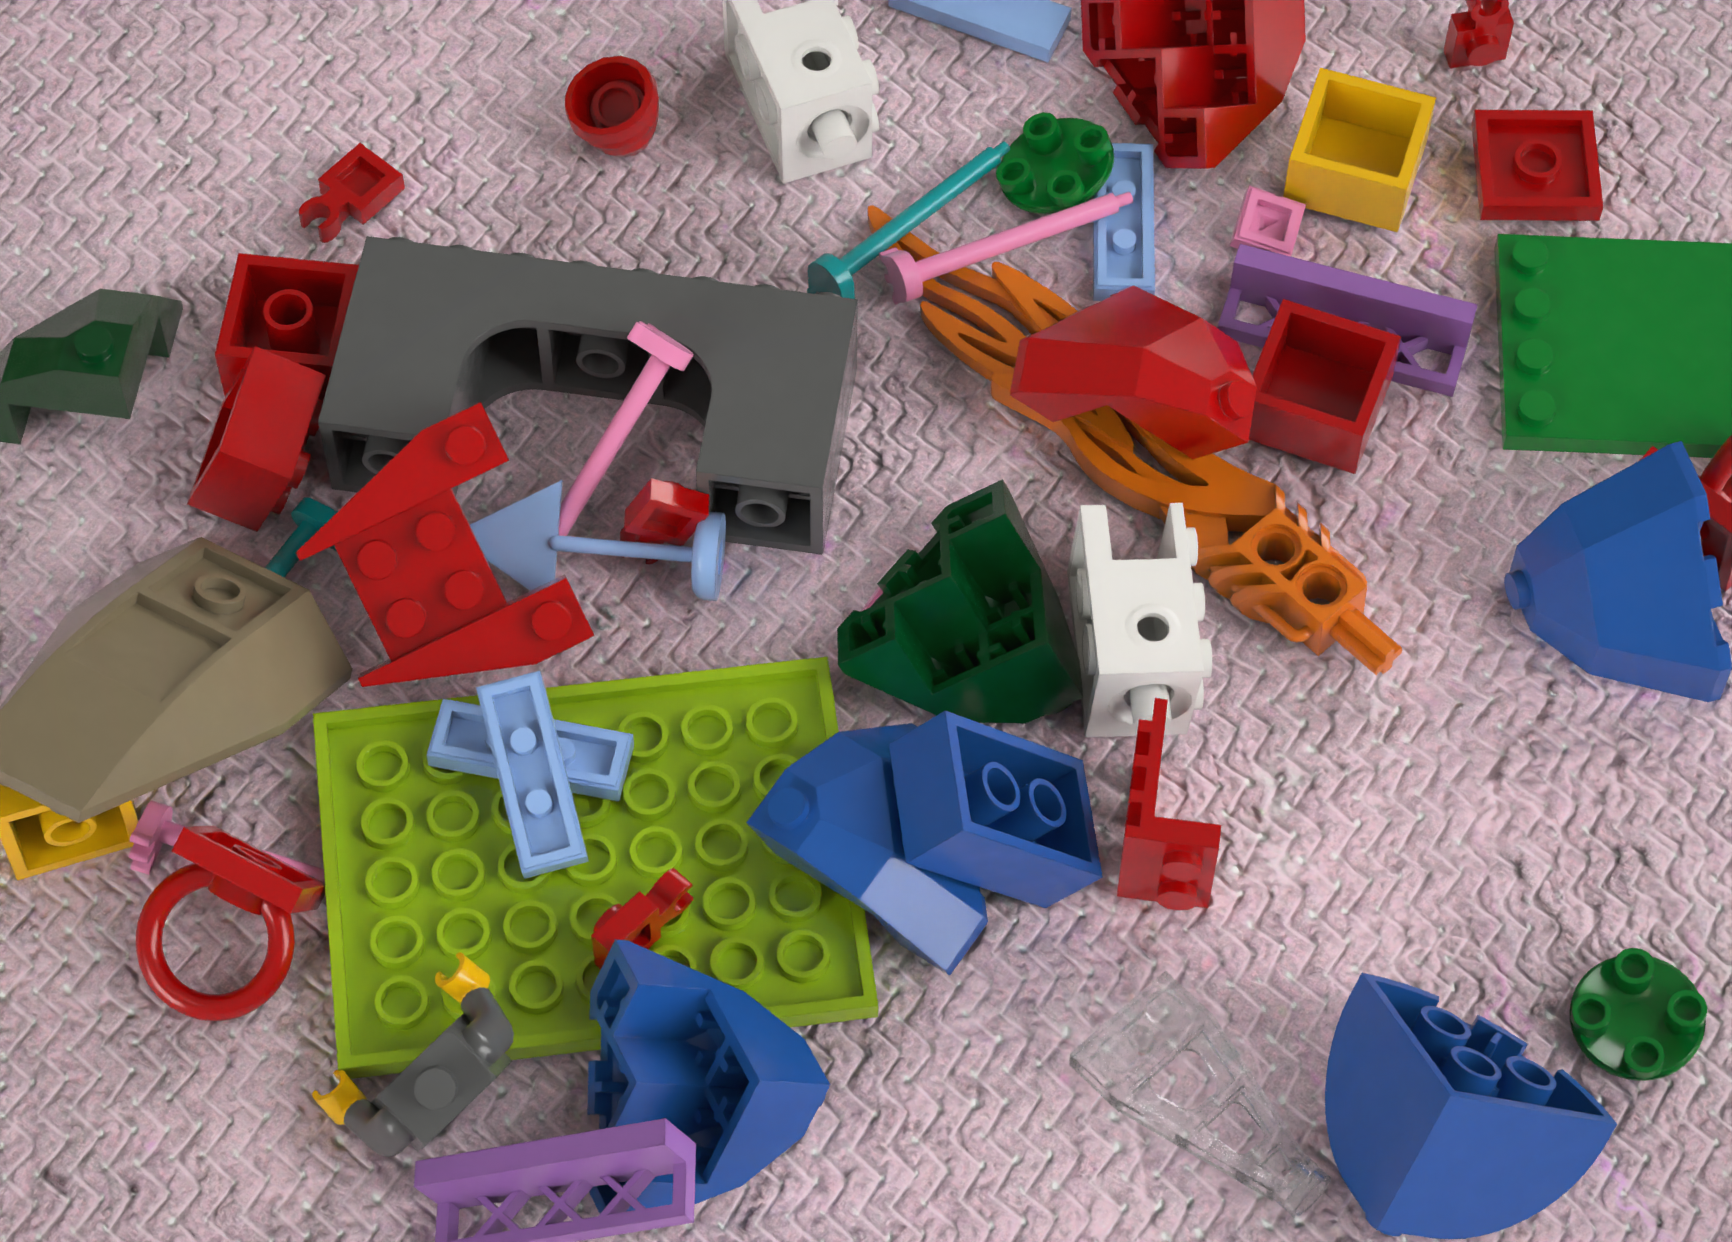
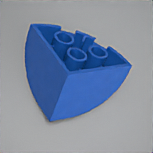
(1448, 1119)

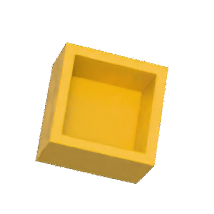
(1359, 149)

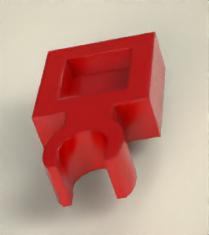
(1479, 34)
(352, 187)
(664, 514)
(642, 915)

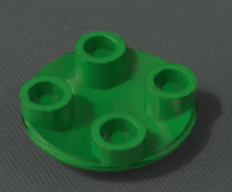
(1055, 164)
(1637, 1016)

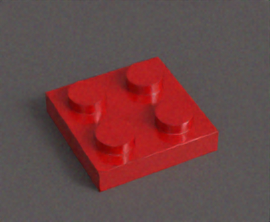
(1537, 165)

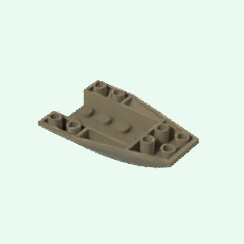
(165, 679)

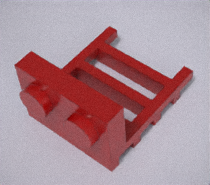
(1163, 856)

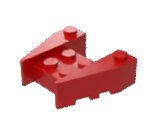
(427, 573)

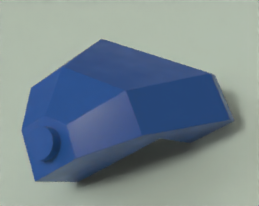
(1625, 580)
(842, 826)
(704, 1062)

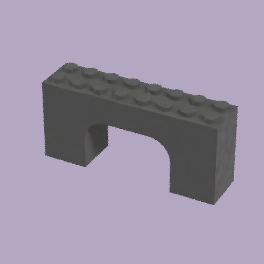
(469, 325)

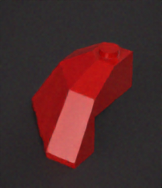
(1196, 68)
(1147, 364)

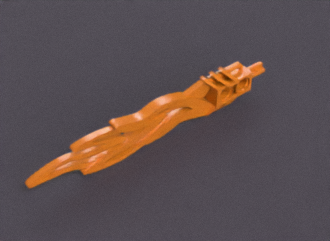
(1212, 491)

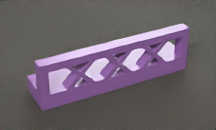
(1416, 315)
(569, 1165)

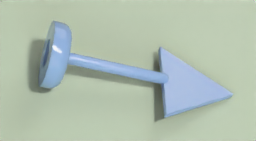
(526, 541)

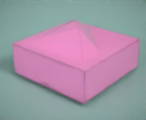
(1267, 222)

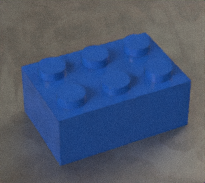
(994, 810)

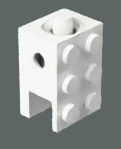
(803, 83)
(1137, 627)

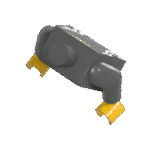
(438, 1080)

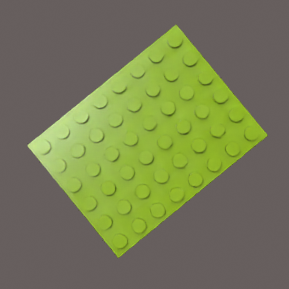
(431, 867)

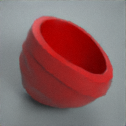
(614, 105)

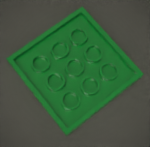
(1614, 344)

